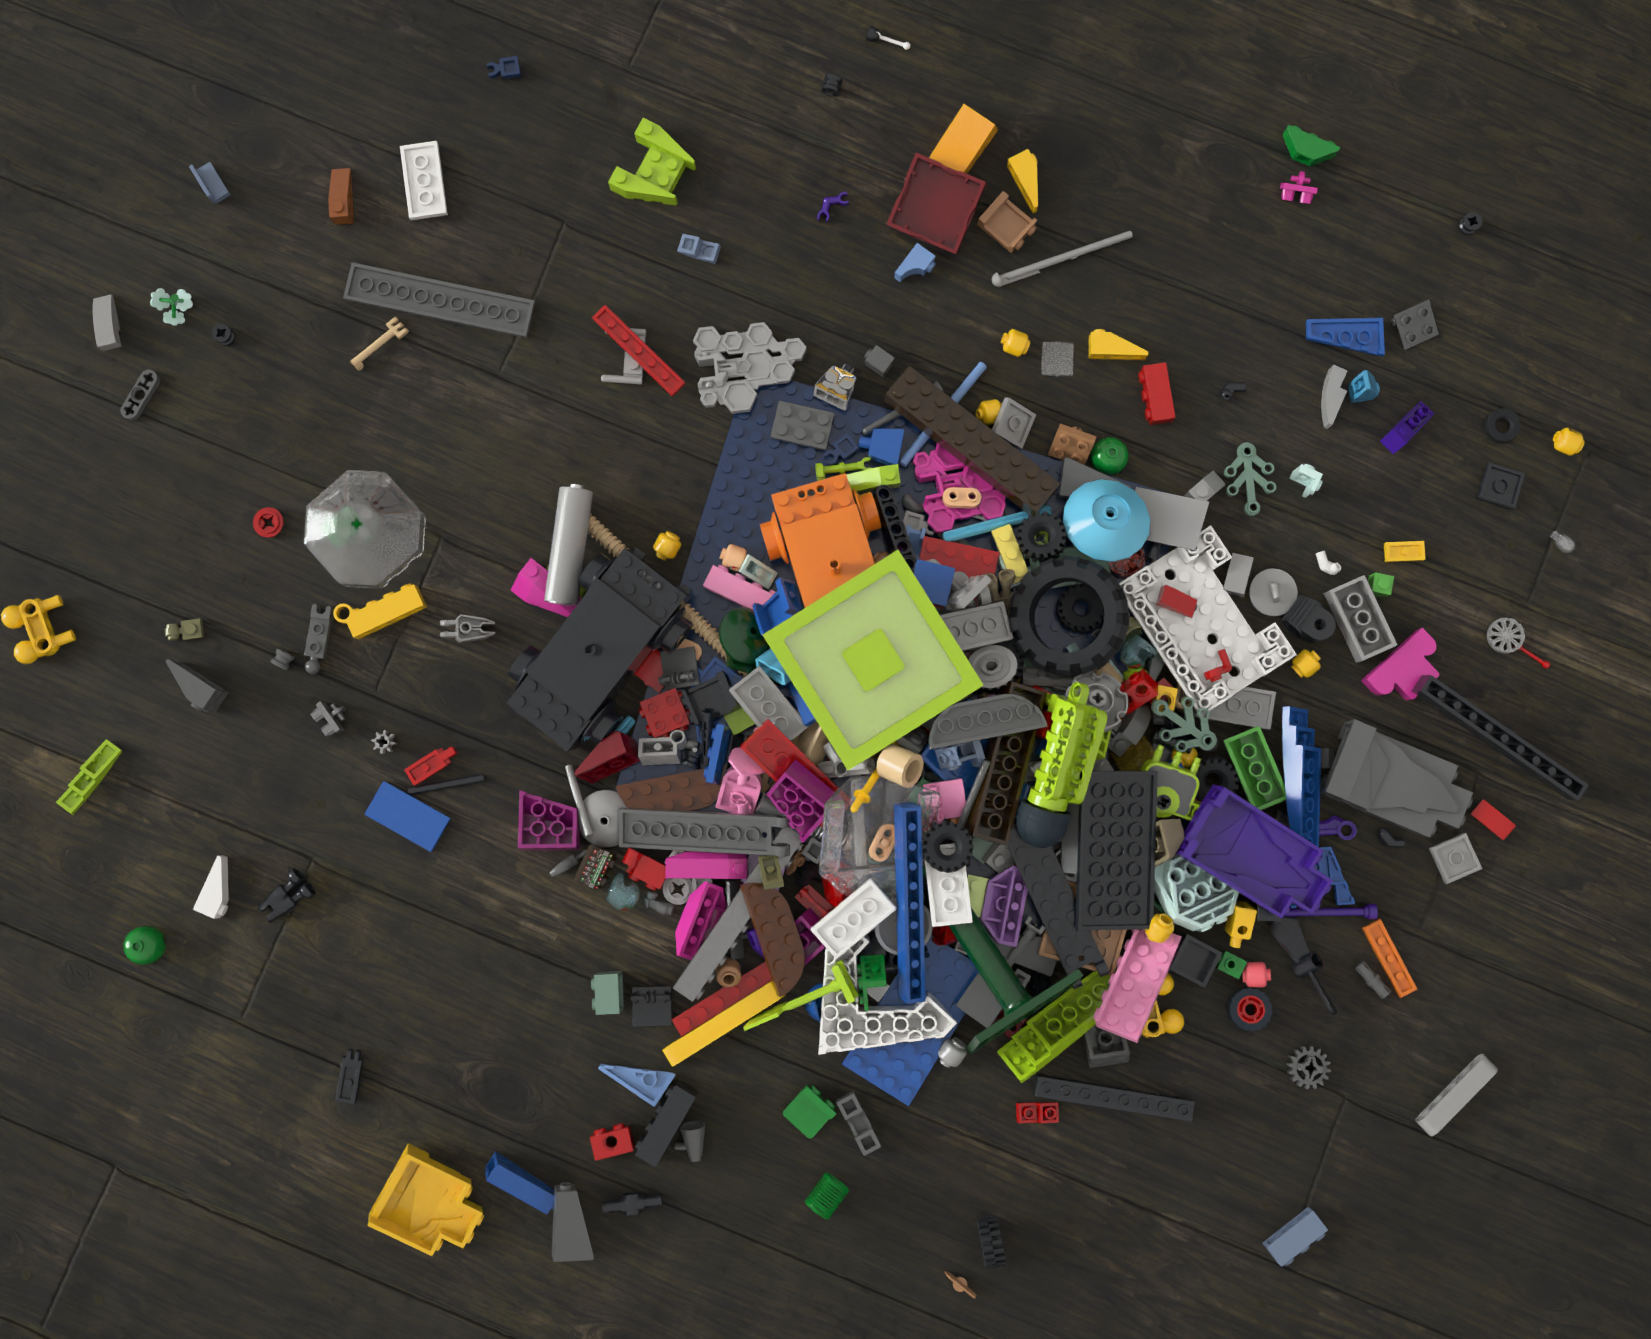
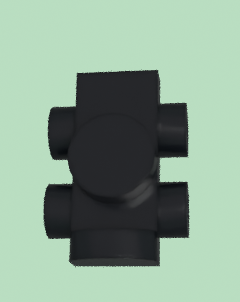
(807, 875)

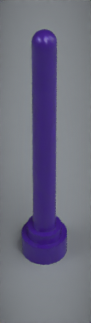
(1369, 911)

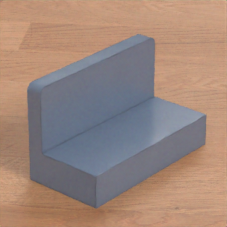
(210, 182)

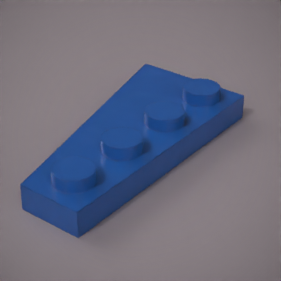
(1349, 333)

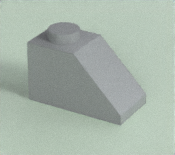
(1206, 487)

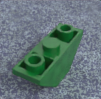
(1308, 147)

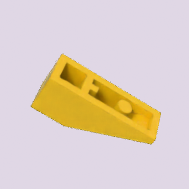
(1024, 172)
(1110, 346)

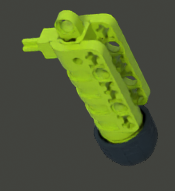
(1044, 815)

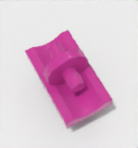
(1306, 192)

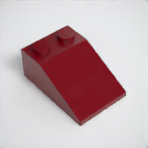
(609, 757)

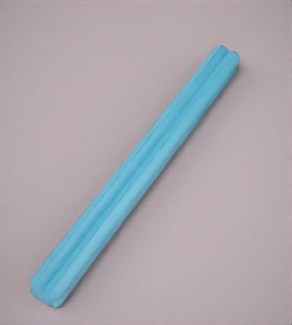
(987, 526)

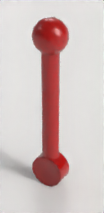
(1545, 664)

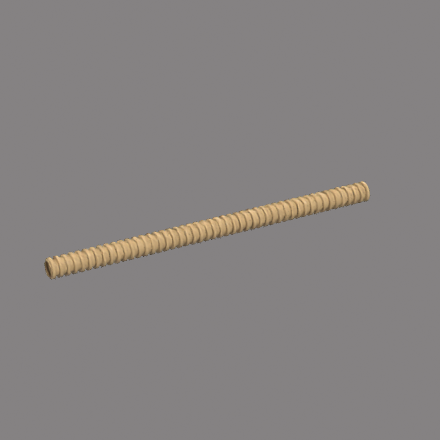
(699, 624)

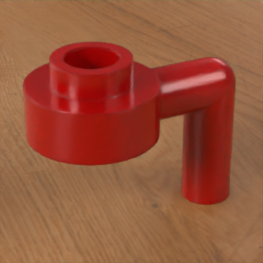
(1215, 674)

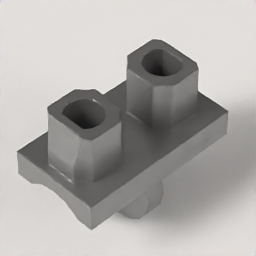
(333, 725)

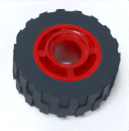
(1261, 1004)

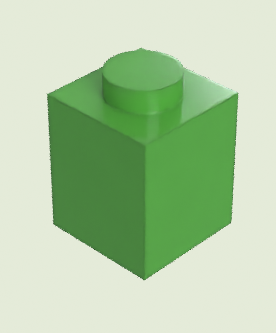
(1381, 584)

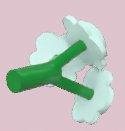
(178, 301)

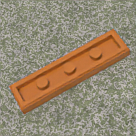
(1389, 958)

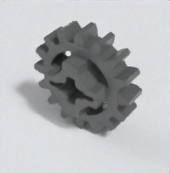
(1309, 1059)

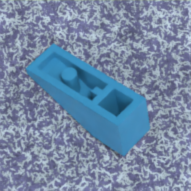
(1363, 387)

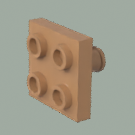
(1071, 444)

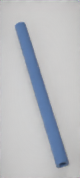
(957, 396)

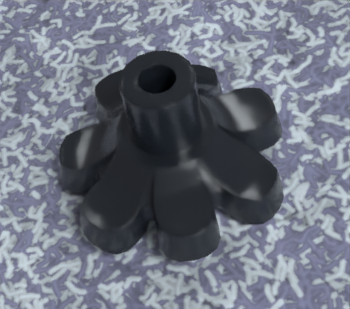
(1039, 983)

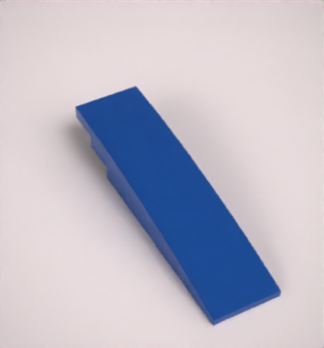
(1301, 773)

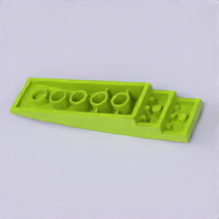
(1055, 1027)

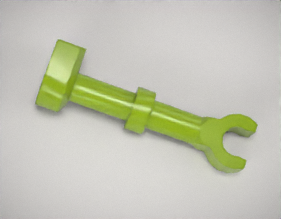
(821, 470)

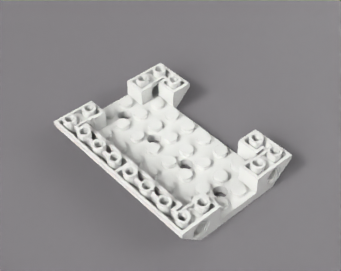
(1184, 640)

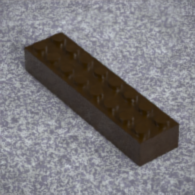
(1003, 783)

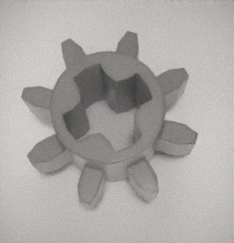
(383, 747)

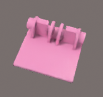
(951, 798)

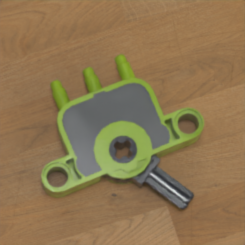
(1175, 785)

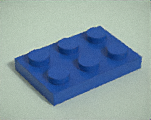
(717, 754)

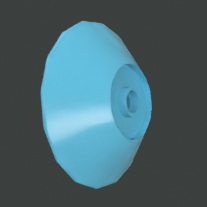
(1101, 535)

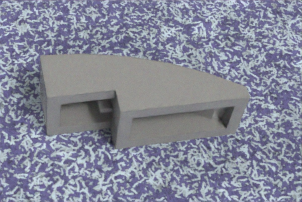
(106, 323)
(1332, 395)

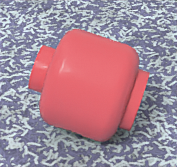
(1256, 974)

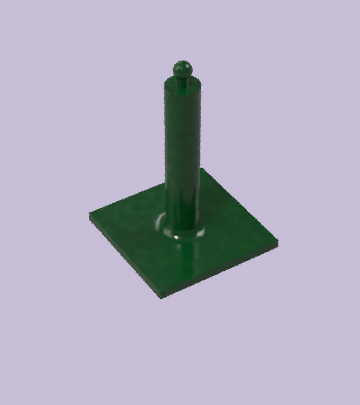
(1002, 980)

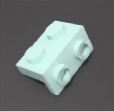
(1308, 477)

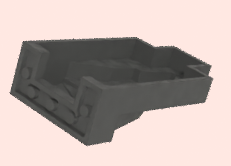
(1394, 781)

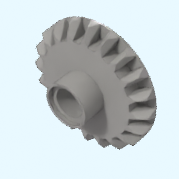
(994, 658)

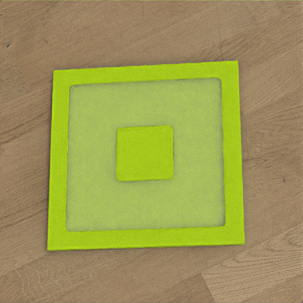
(873, 660)

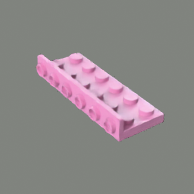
(1135, 985)

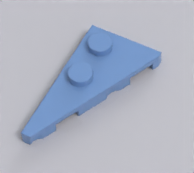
(642, 1082)

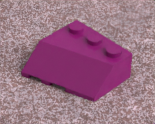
(800, 798)
(546, 825)

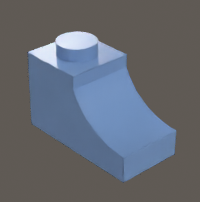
(917, 262)

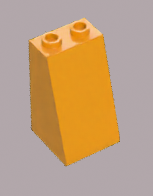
(964, 140)

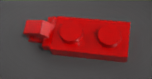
(430, 765)

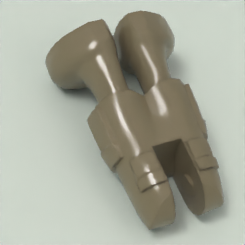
(1006, 579)

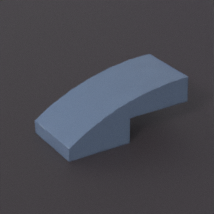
(699, 249)

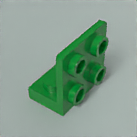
(873, 975)

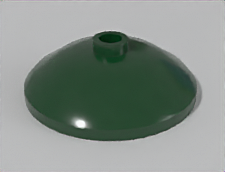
(737, 638)

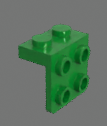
(809, 1111)

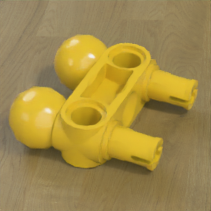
(37, 627)
(1169, 1021)

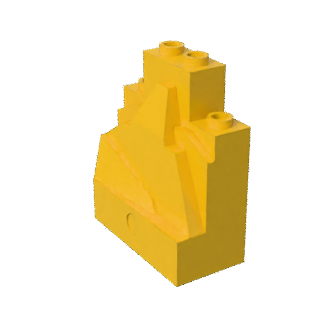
(425, 1204)

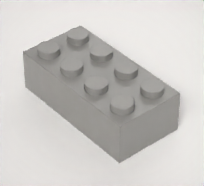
(1360, 619)

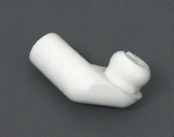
(1327, 566)

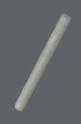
(579, 801)

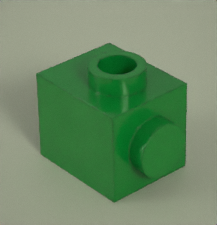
(1231, 964)

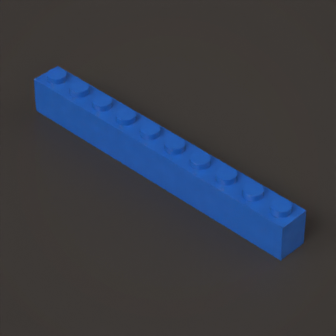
(909, 902)

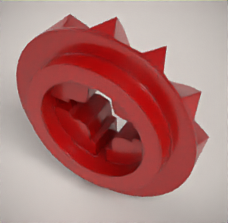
(268, 513)

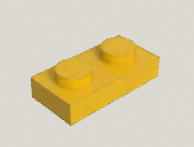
(1404, 551)

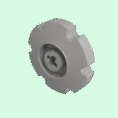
(1104, 694)

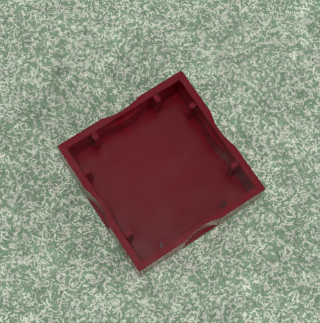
(936, 203)

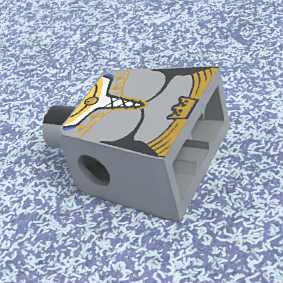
(836, 386)

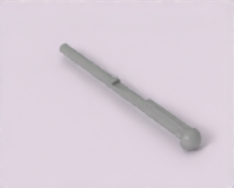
(1000, 280)

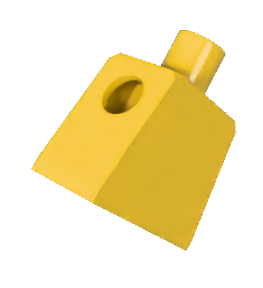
(1240, 923)

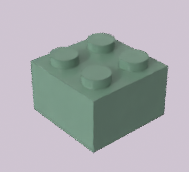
(608, 992)

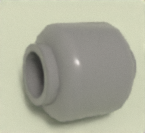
(952, 1052)

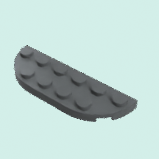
(984, 720)

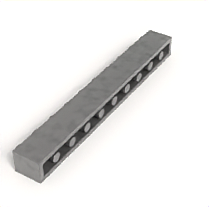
(728, 928)

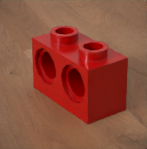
(1138, 694)

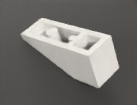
(214, 893)

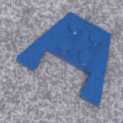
(1330, 867)

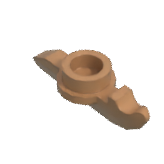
(798, 860)
(960, 1284)

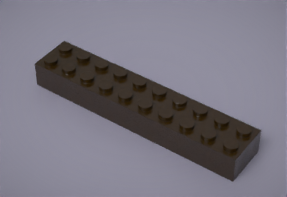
(971, 441)

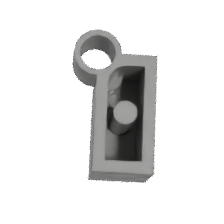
(662, 750)

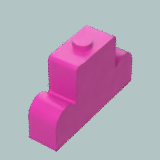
(1403, 667)

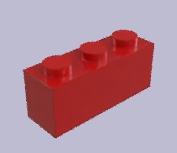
(1157, 393)

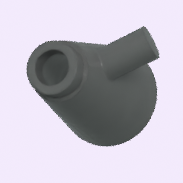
(693, 1136)

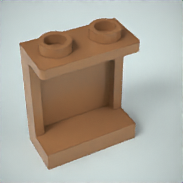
(1007, 223)

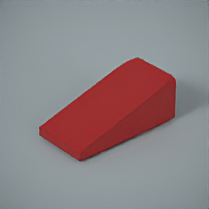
(1176, 601)

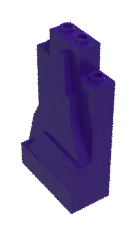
(1254, 854)

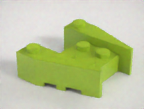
(657, 172)

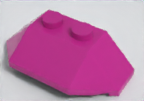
(699, 918)

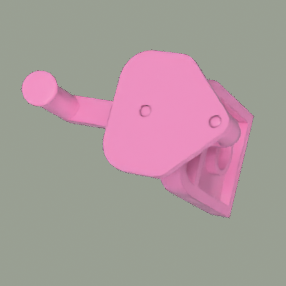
(740, 782)

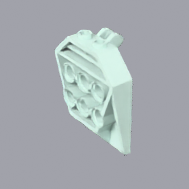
(1197, 910)

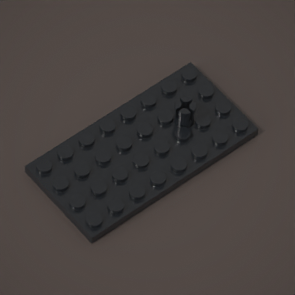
(1117, 851)

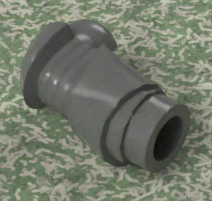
(659, 905)

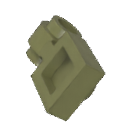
(189, 630)

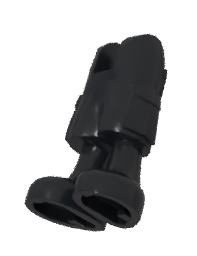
(280, 896)

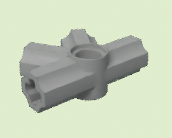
(836, 768)

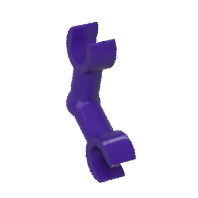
(827, 201)

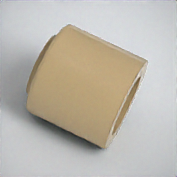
(900, 765)

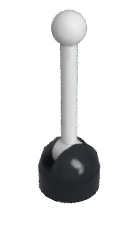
(874, 35)

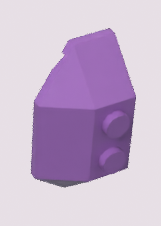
(1004, 906)

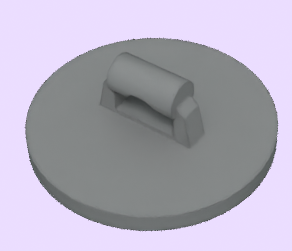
(1273, 592)

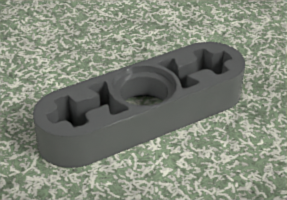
(142, 380)

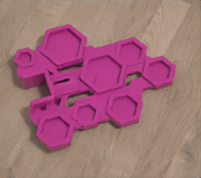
(933, 468)

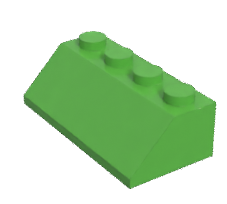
(1256, 768)

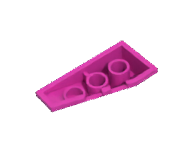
(531, 587)
(706, 865)

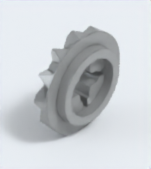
(677, 898)

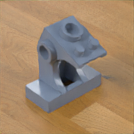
(949, 758)

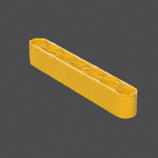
(721, 1024)

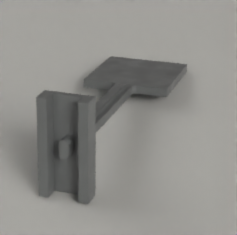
(978, 999)

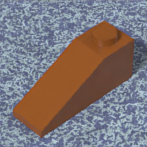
(341, 197)

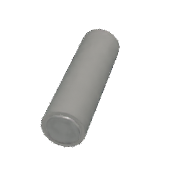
(568, 545)

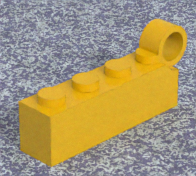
(382, 612)

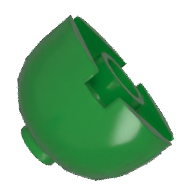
(1109, 456)
(144, 945)

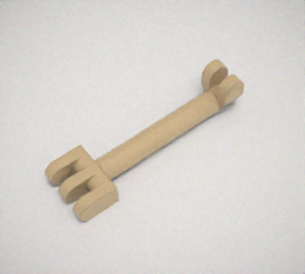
(393, 330)

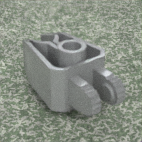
(467, 628)

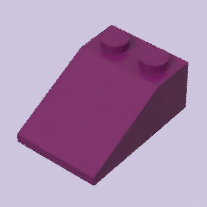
(810, 942)

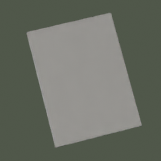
(1173, 518)

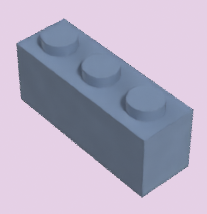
(1295, 1237)

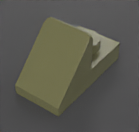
(770, 872)

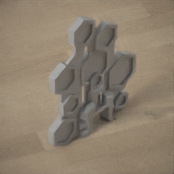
(755, 364)

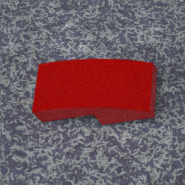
(1493, 819)
(1037, 1112)

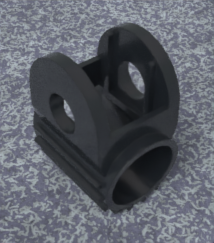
(1304, 614)

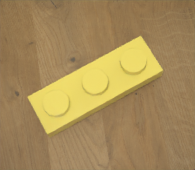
(1010, 551)

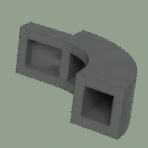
(1132, 729)

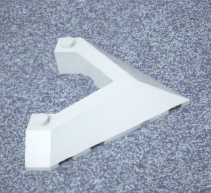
(850, 1027)

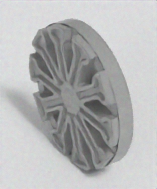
(1505, 635)

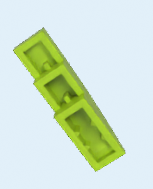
(89, 777)

